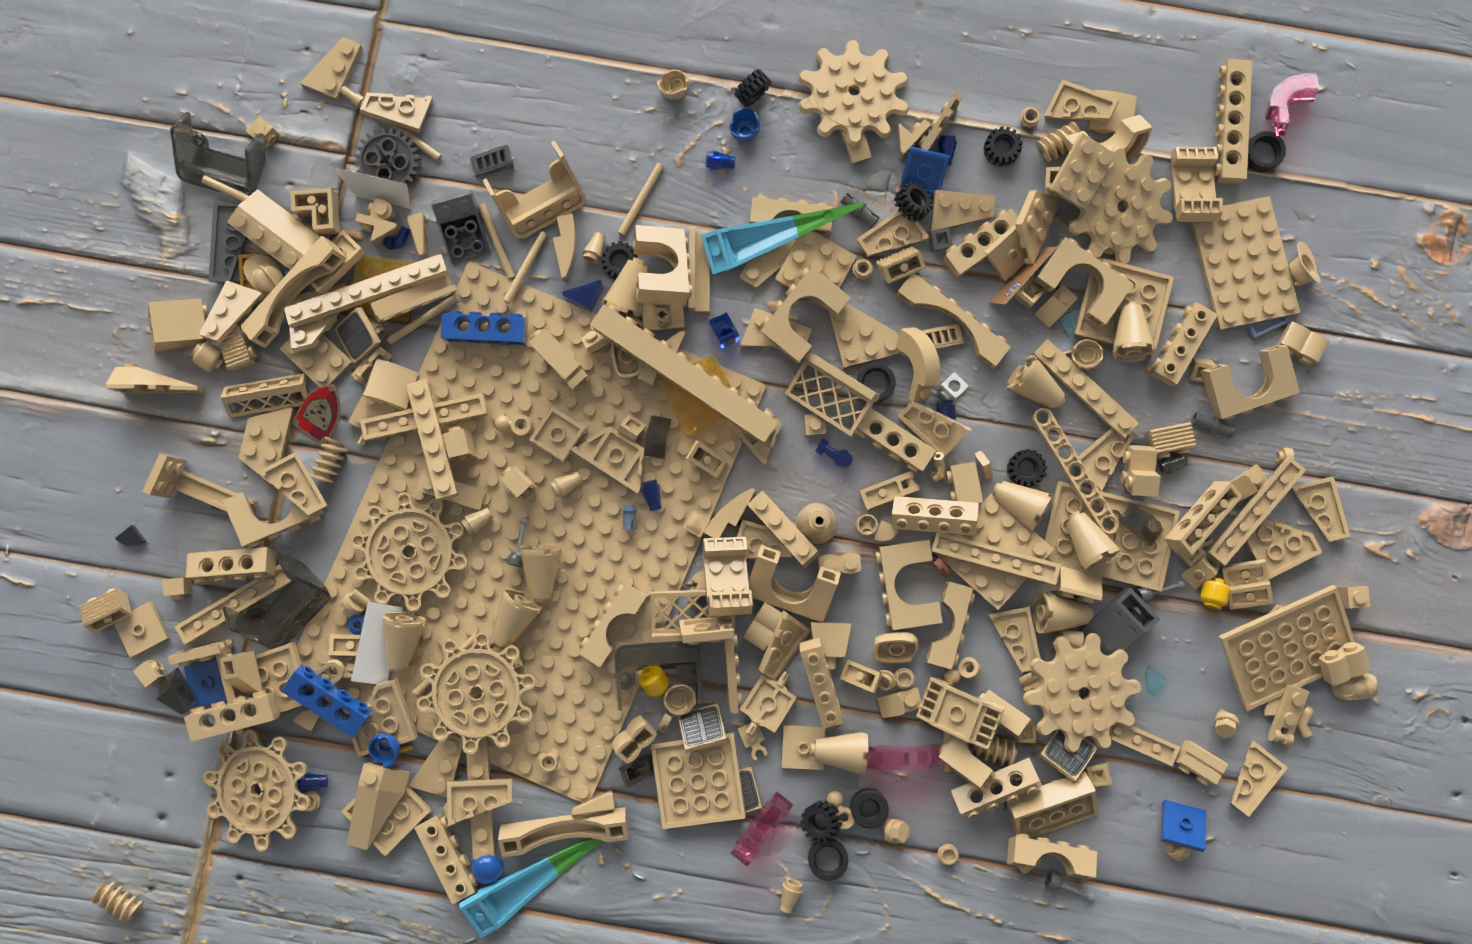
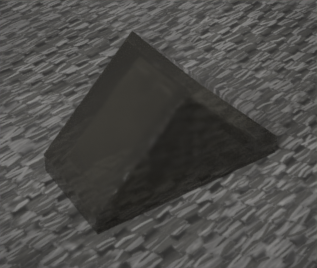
(657, 437)
(1141, 524)
(176, 692)
(637, 770)

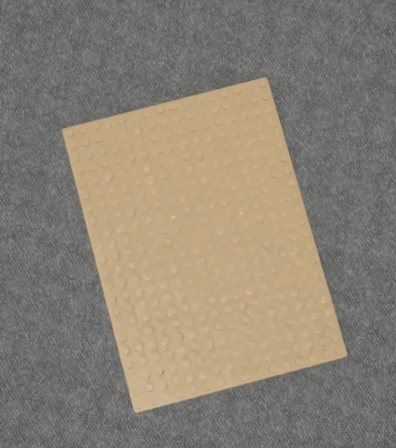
(571, 696)

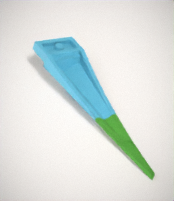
(742, 243)
(502, 899)

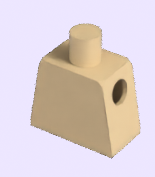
(833, 639)

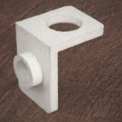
(946, 392)

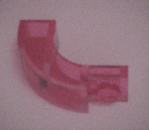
(1292, 90)
(903, 757)
(760, 828)

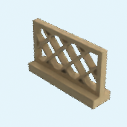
(838, 376)
(669, 633)

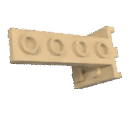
(169, 475)
(713, 630)
(206, 652)

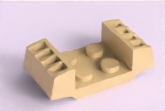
(1194, 184)
(726, 576)
(960, 713)

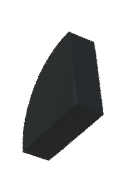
(130, 537)

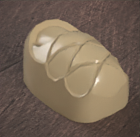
(624, 364)
(895, 647)
(1356, 688)

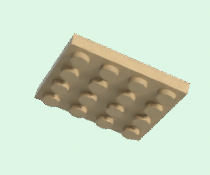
(1149, 290)
(1001, 530)
(698, 784)

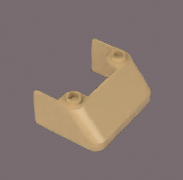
(543, 204)

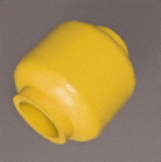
(1215, 593)
(653, 681)

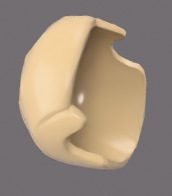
(673, 84)
(1087, 354)
(679, 699)

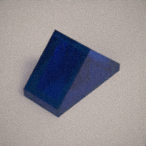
(585, 295)
(724, 330)

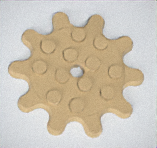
(847, 112)
(1142, 212)
(386, 556)
(1060, 692)
(453, 699)
(237, 795)

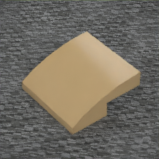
(1124, 110)
(388, 384)
(1248, 584)
(345, 650)

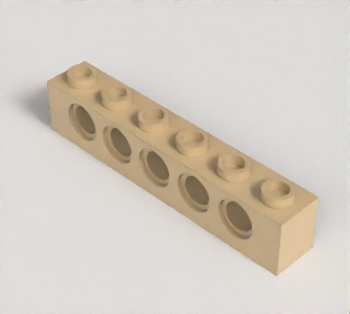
(1241, 73)

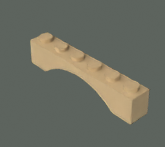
(920, 294)
(266, 319)
(524, 836)

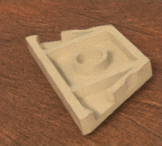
(1035, 221)
(266, 439)
(614, 456)

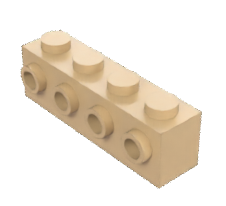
(1183, 344)
(447, 858)

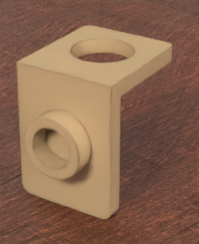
(1201, 571)

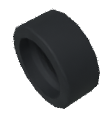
(1279, 148)
(886, 371)
(832, 875)

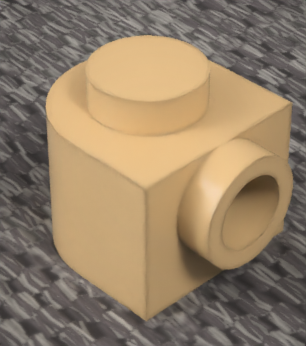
(382, 210)

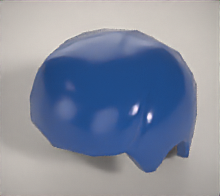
(745, 124)
(384, 749)
(487, 869)

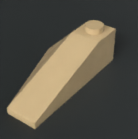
(136, 380)

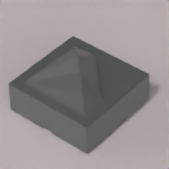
(940, 239)

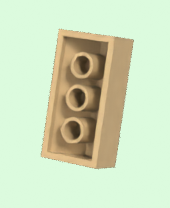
(273, 229)
(1054, 806)

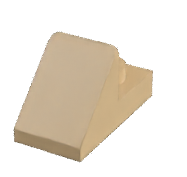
(906, 139)
(378, 226)
(1029, 293)
(1055, 306)
(706, 459)
(1249, 481)
(861, 676)
(899, 702)

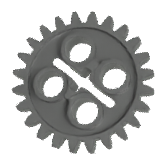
(401, 150)

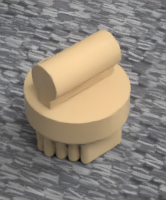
(353, 603)
(1030, 681)
(1226, 724)
(895, 831)
(1177, 852)

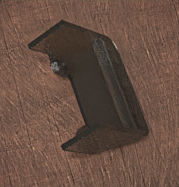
(195, 159)
(287, 613)
(662, 654)

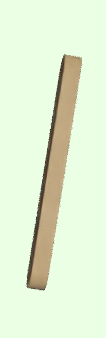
(1065, 465)

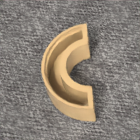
(1130, 136)

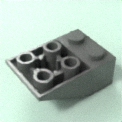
(461, 226)
(1121, 621)

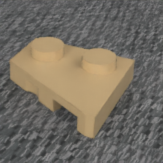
(760, 450)

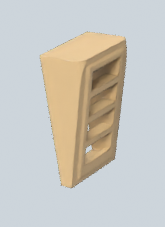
(418, 227)
(933, 331)
(598, 804)

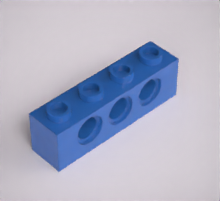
(515, 336)
(315, 700)

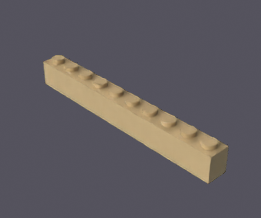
(683, 374)

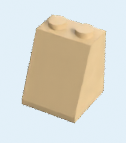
(176, 323)

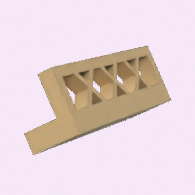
(700, 273)
(412, 298)
(259, 390)

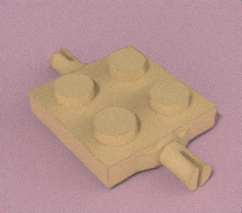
(367, 409)
(767, 703)

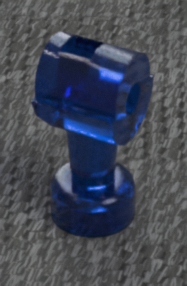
(841, 458)

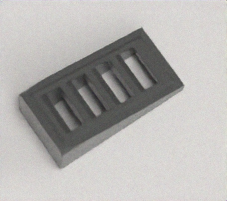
(496, 152)

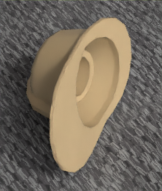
(1303, 267)
(262, 273)

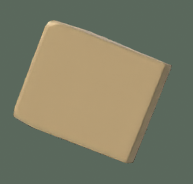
(1197, 365)

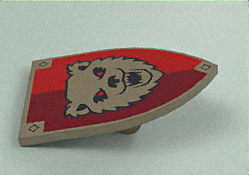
(319, 413)

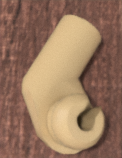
(939, 464)
(1303, 722)

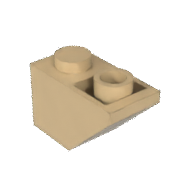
(242, 672)

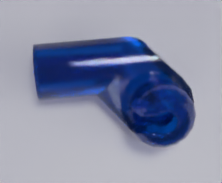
(397, 241)

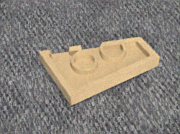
(959, 208)
(891, 234)
(754, 338)

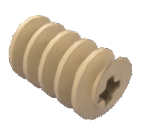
(1055, 142)
(328, 460)
(1000, 750)
(116, 902)

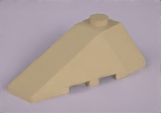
(375, 800)

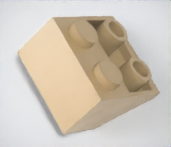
(1078, 584)

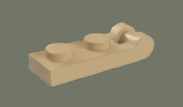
(887, 490)
(1288, 714)

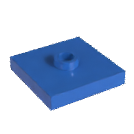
(925, 168)
(205, 682)
(1183, 825)

